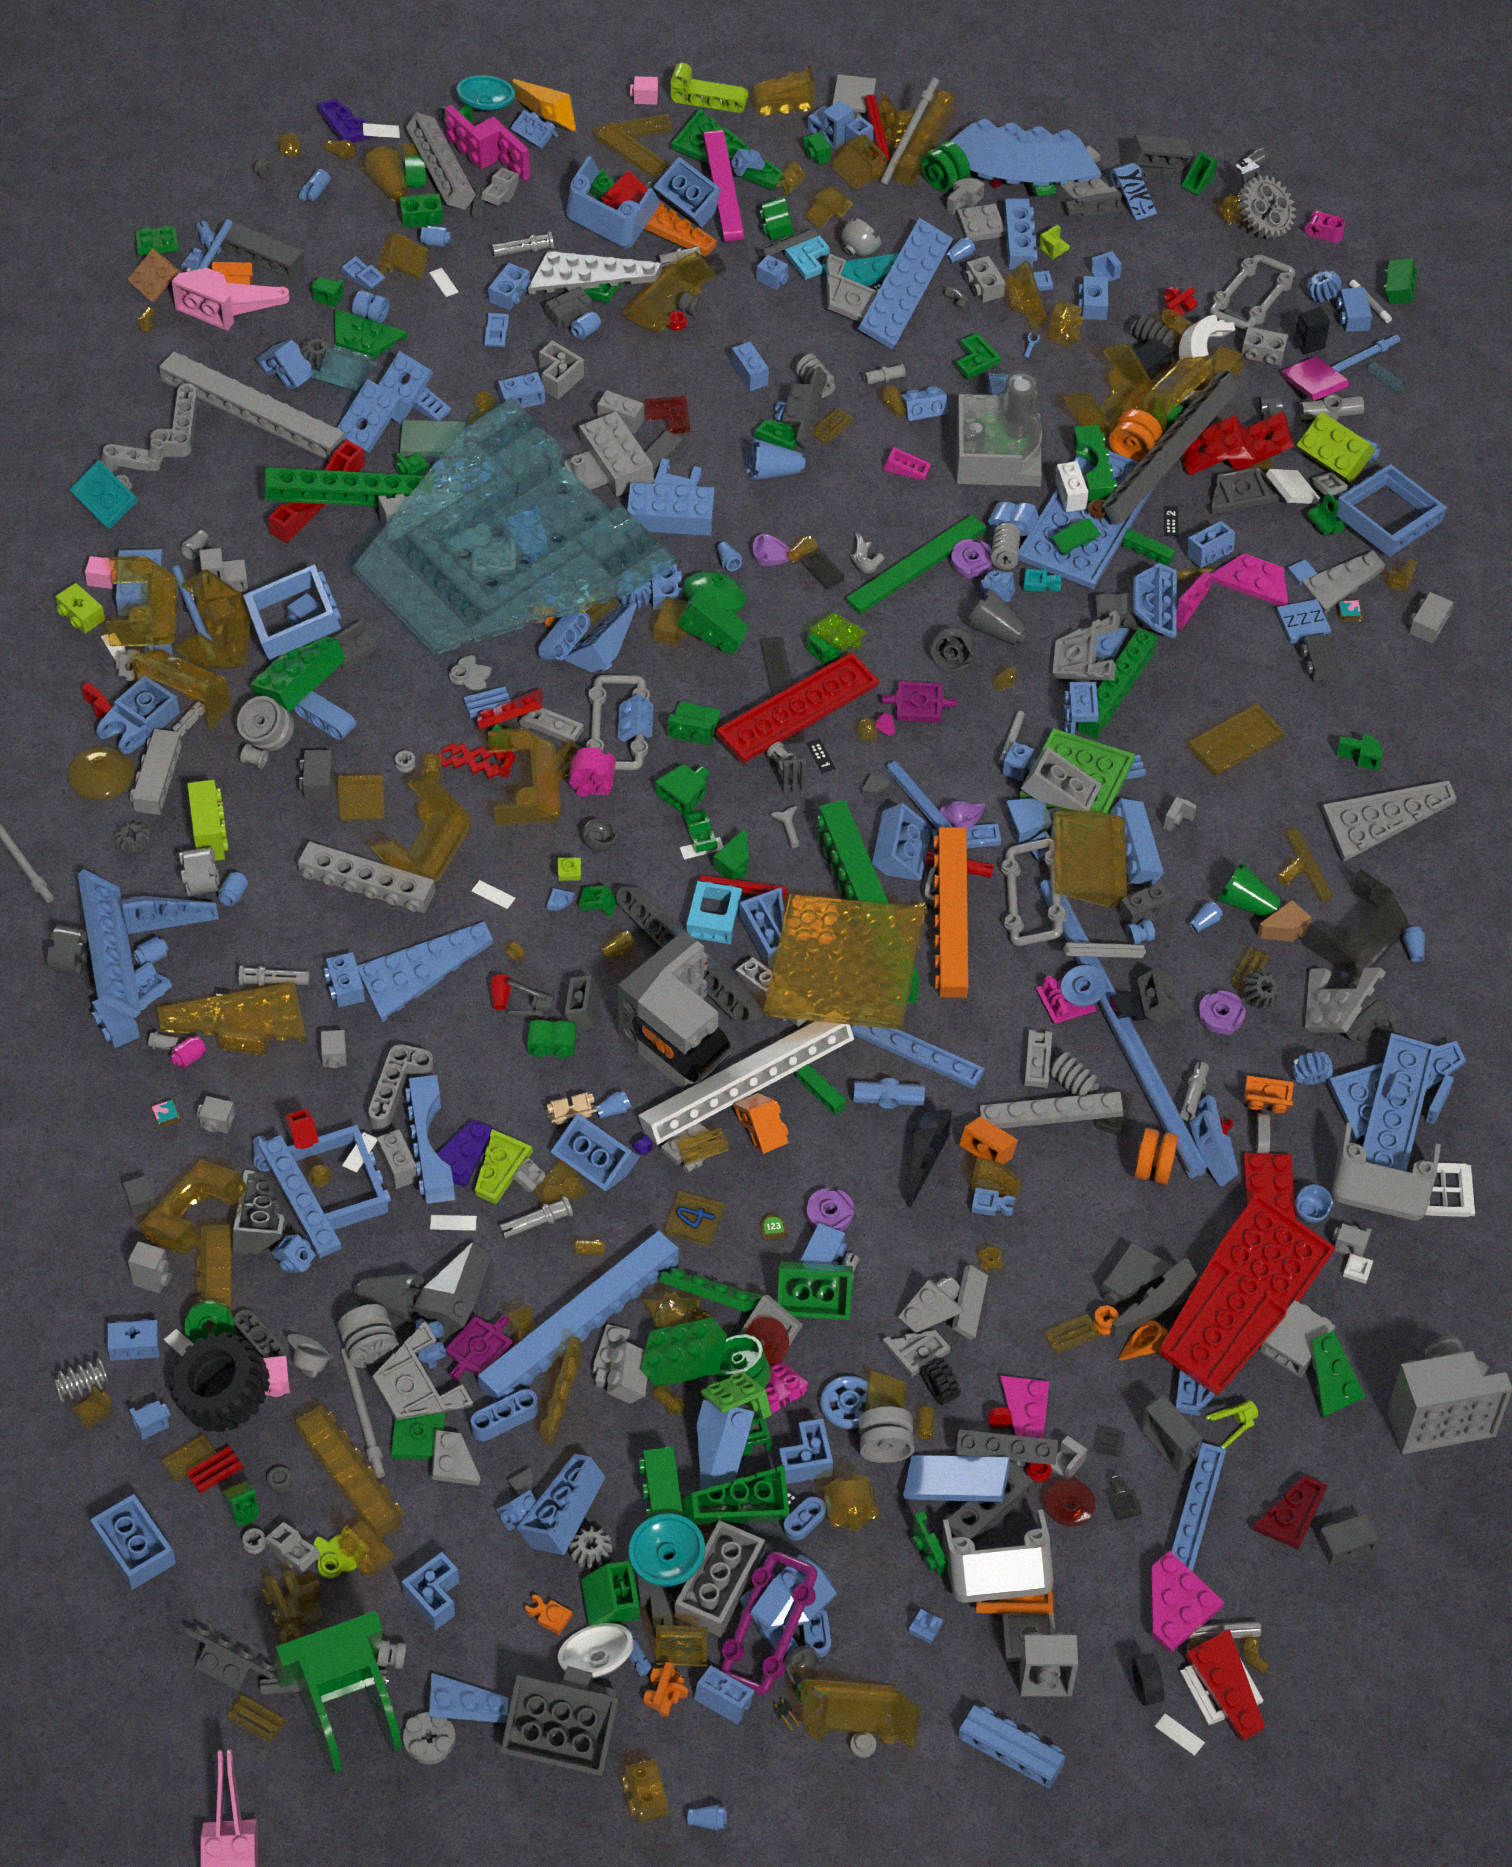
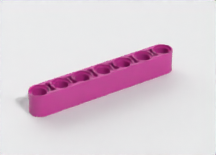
(722, 177)

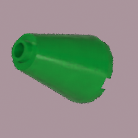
(1250, 893)

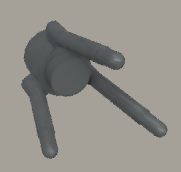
(542, 1002)

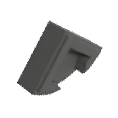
(875, 785)
(522, 1482)

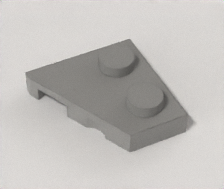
(917, 1350)
(452, 1460)

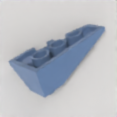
(604, 642)
(155, 913)
(721, 1443)

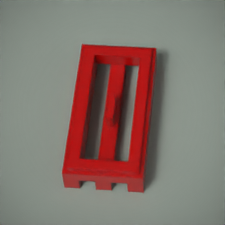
(227, 1452)

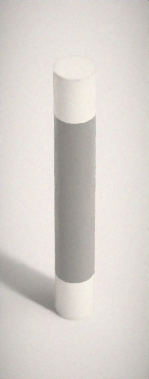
(1373, 304)

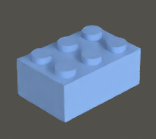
(135, 593)
(133, 1541)

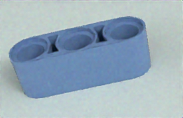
(564, 636)
(325, 715)
(510, 1405)

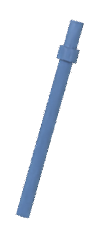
(1379, 347)
(190, 603)

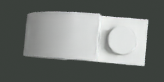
(1195, 337)

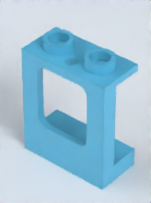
(713, 926)

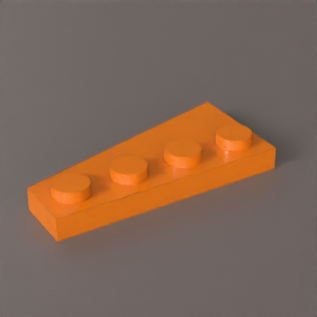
(671, 227)

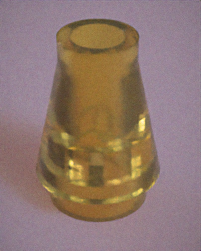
(341, 148)
(892, 398)
(803, 547)
(620, 944)

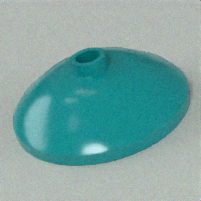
(485, 92)
(665, 1536)

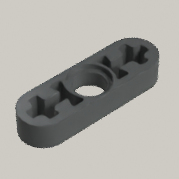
(257, 1328)

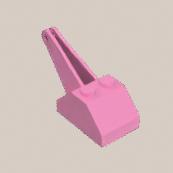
(211, 299)
(229, 1841)

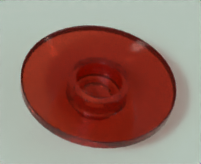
(774, 1335)
(1071, 1493)

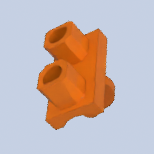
(669, 1689)

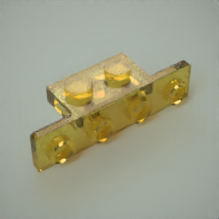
(1025, 294)

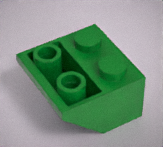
(611, 1594)

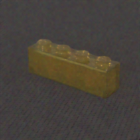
(216, 1265)

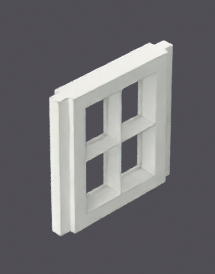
(1465, 1189)
(1201, 1696)

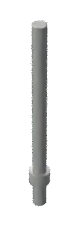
(926, 98)
(37, 882)
(373, 1452)

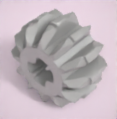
(591, 1556)

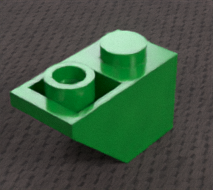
(241, 1503)

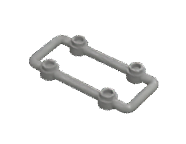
(1257, 313)
(597, 697)
(1056, 913)

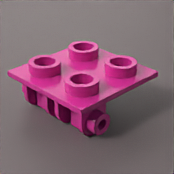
(1056, 1004)
(784, 1385)

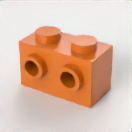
(988, 1141)

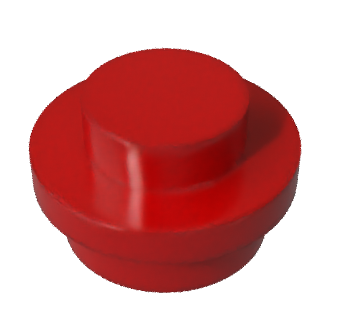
(678, 322)
(1038, 1472)

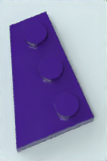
(342, 121)
(465, 1151)

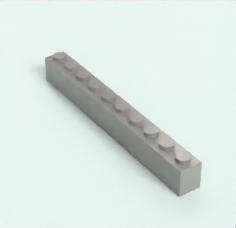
(253, 406)

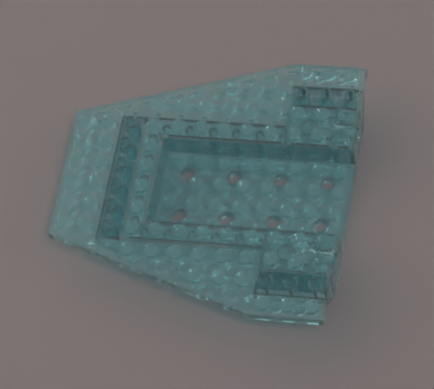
(485, 487)

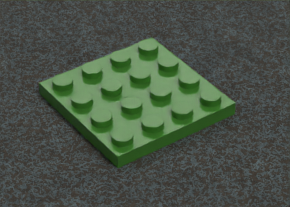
(1099, 761)

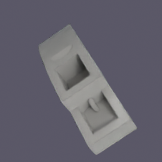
(757, 979)

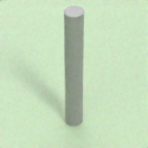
(1013, 733)

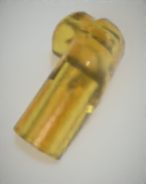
(144, 320)
(1252, 1655)

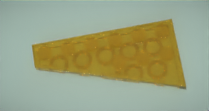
(262, 1009)

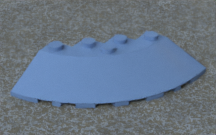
(1025, 155)

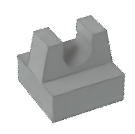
(528, 1175)

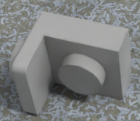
(1178, 810)

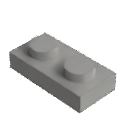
(1330, 484)

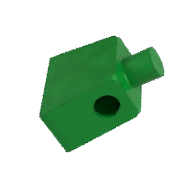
(683, 788)

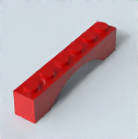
(293, 516)

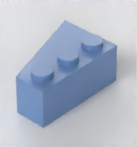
(764, 920)

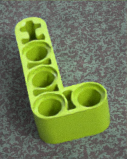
(704, 93)

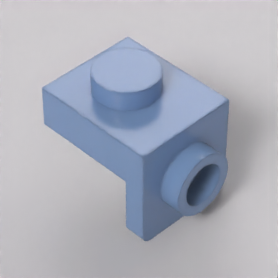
(746, 159)
(516, 1510)

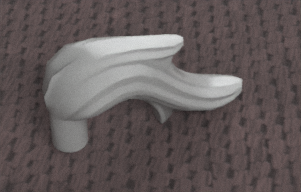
(860, 557)

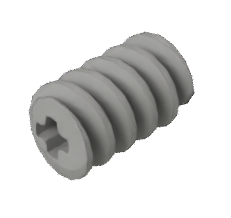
(805, 370)
(1005, 546)
(1072, 1076)
(80, 1380)

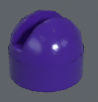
(643, 1145)

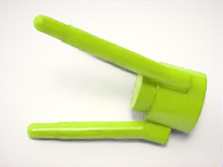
(1242, 1413)

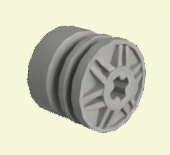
(368, 1335)

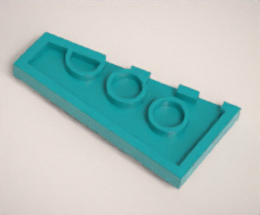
(867, 270)

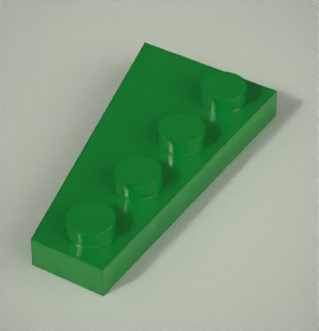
(711, 1290)

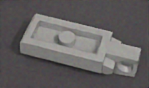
(612, 1338)

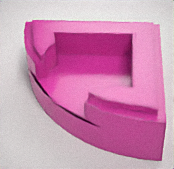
(885, 724)

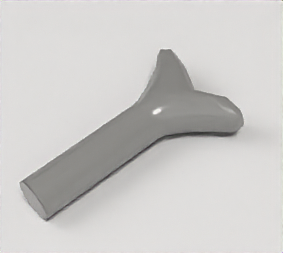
(786, 818)

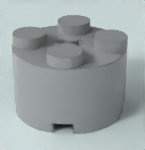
(199, 871)

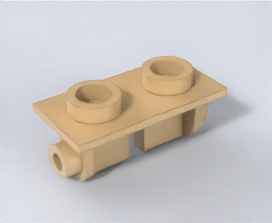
(562, 1111)

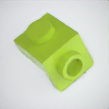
(569, 869)

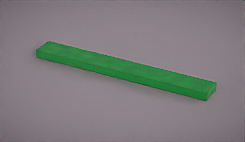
(914, 565)

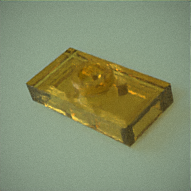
(187, 1458)

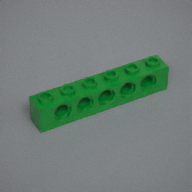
(1127, 671)

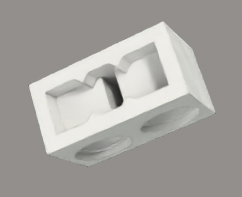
(1071, 486)

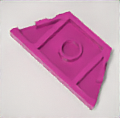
(1254, 578)

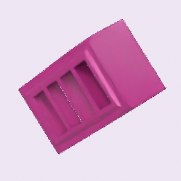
(895, 465)

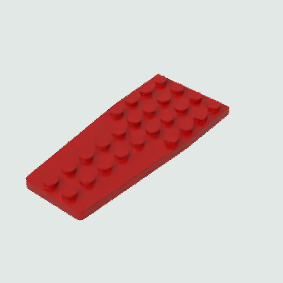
(1244, 1293)

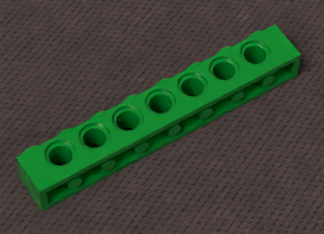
(335, 486)

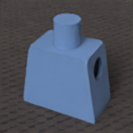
(1028, 818)

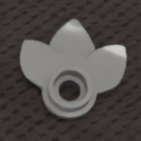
(471, 673)

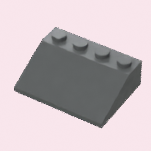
(560, 1725)

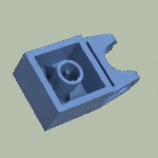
(138, 713)

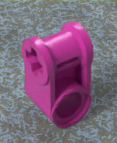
(1327, 227)

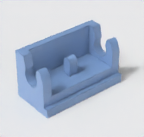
(723, 1694)

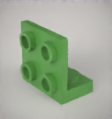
(736, 1391)

